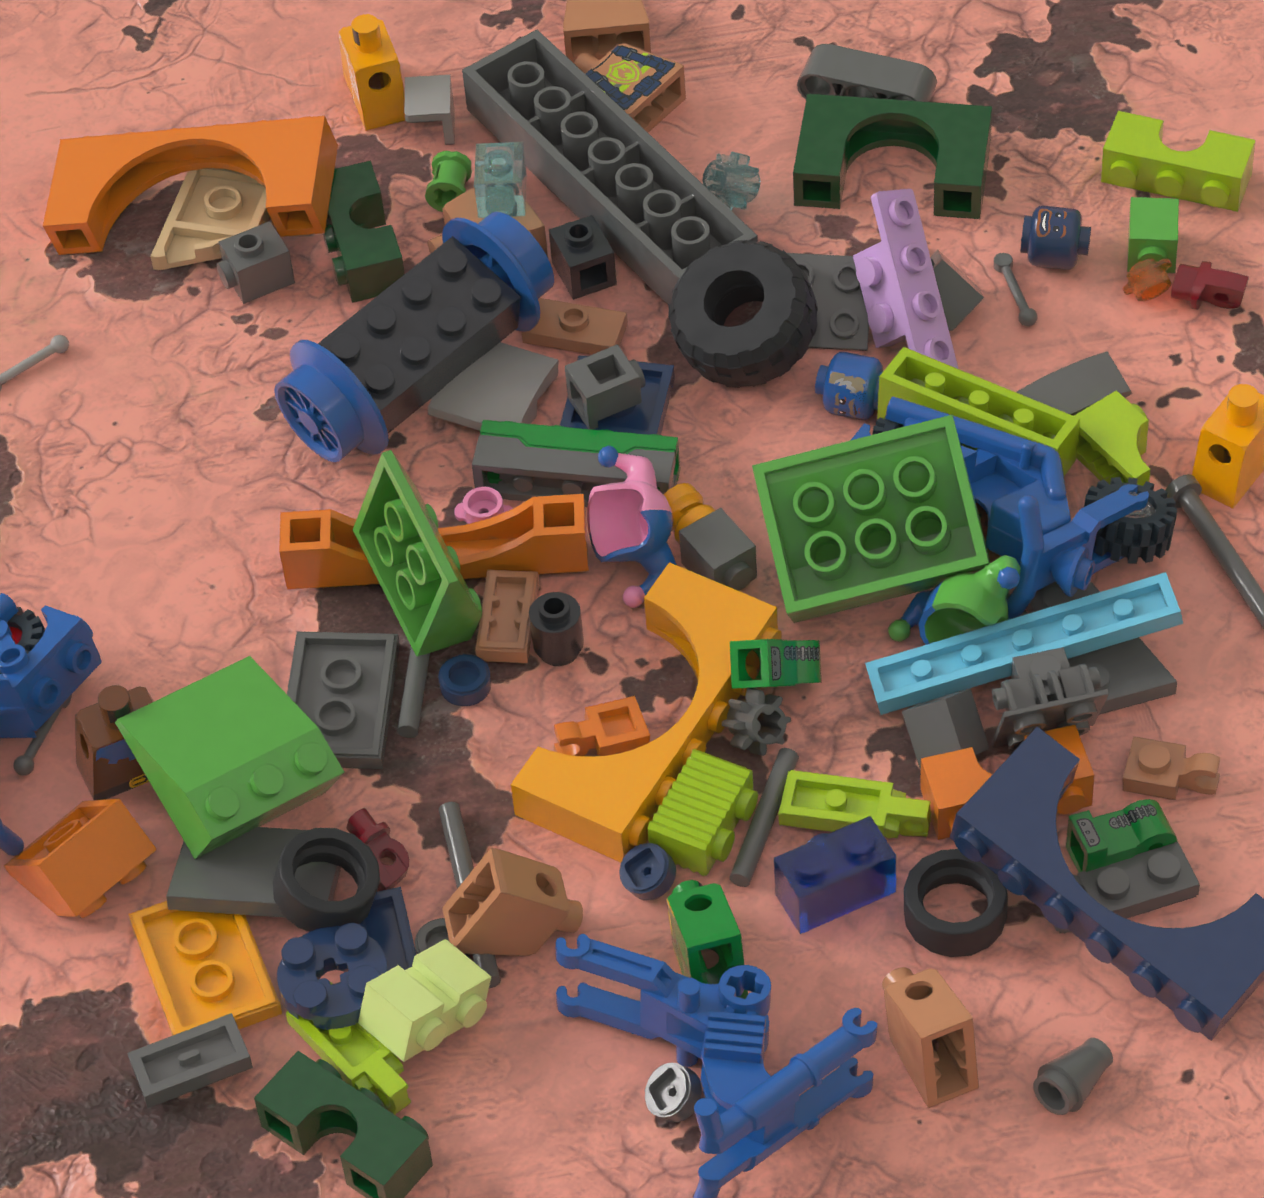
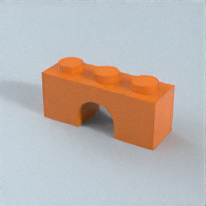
(956, 776)

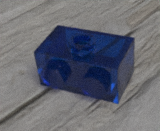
(835, 874)

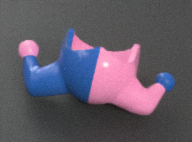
(631, 520)

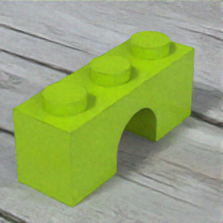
(1208, 175)

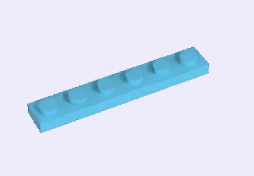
(988, 651)

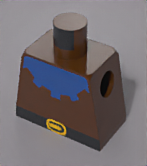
(101, 749)

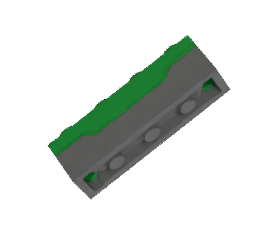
(562, 460)

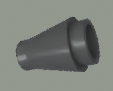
(1070, 1078)

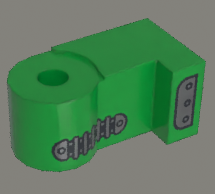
(780, 662)
(1117, 835)

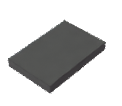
(347, 691)
(241, 875)

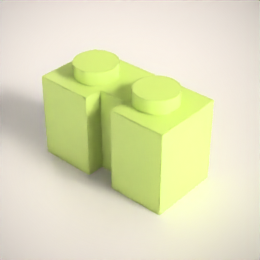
(426, 1002)

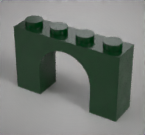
(845, 127)

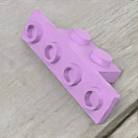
(901, 281)

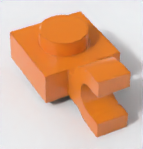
(607, 727)

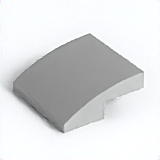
(496, 388)

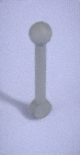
(58, 344)

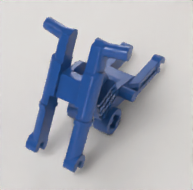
(744, 1107)

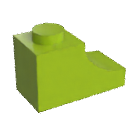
(1114, 439)

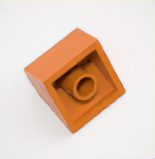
(83, 857)

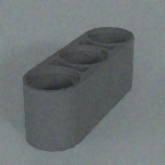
(864, 74)

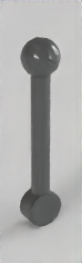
(1003, 263)
(24, 764)

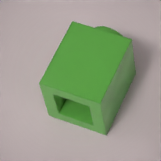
(1153, 230)

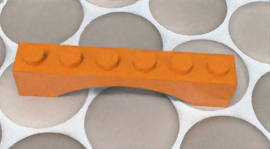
(536, 536)

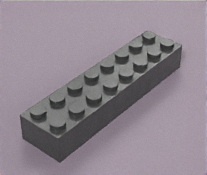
(599, 160)

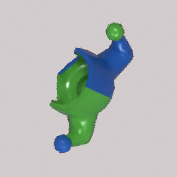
(960, 603)

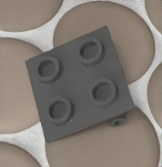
(839, 300)
(1077, 707)

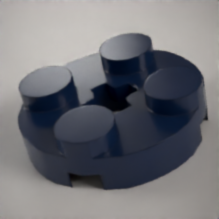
(321, 951)

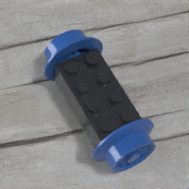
(415, 337)

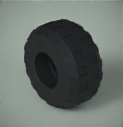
(718, 285)

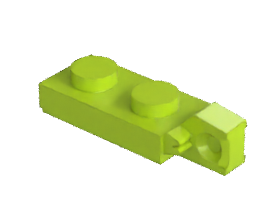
(837, 801)
(358, 1059)

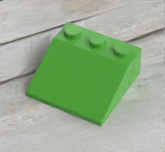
(413, 562)
(229, 754)

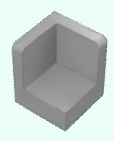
(429, 101)

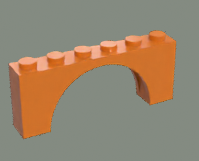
(106, 172)

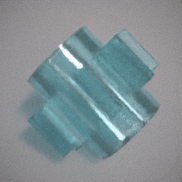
(732, 179)

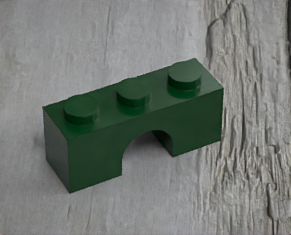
(366, 256)
(314, 1101)

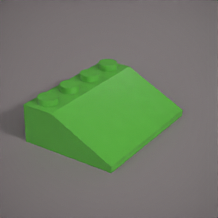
(870, 518)

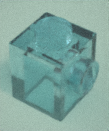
(500, 179)

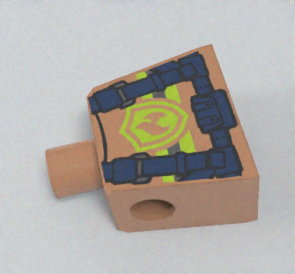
(638, 81)

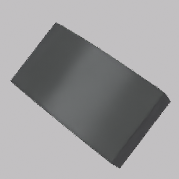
(1078, 384)

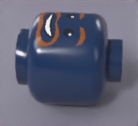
(1054, 237)

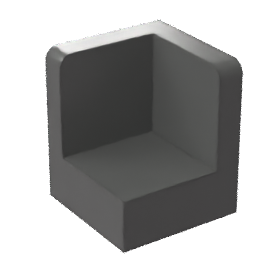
(956, 290)
(945, 725)

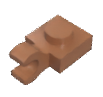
(1162, 768)

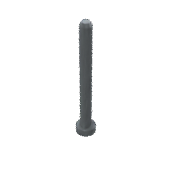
(1186, 494)

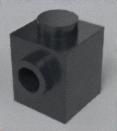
(582, 257)

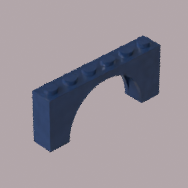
(1012, 830)

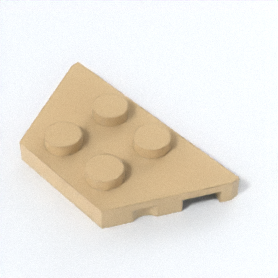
(208, 210)

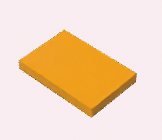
(204, 967)

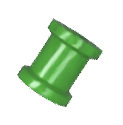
(450, 174)

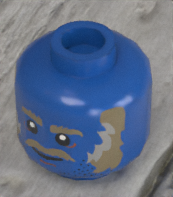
(850, 385)

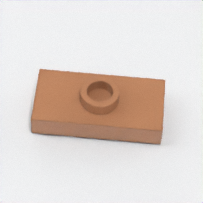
(576, 327)
(505, 621)

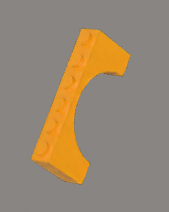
(614, 797)

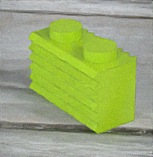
(702, 811)

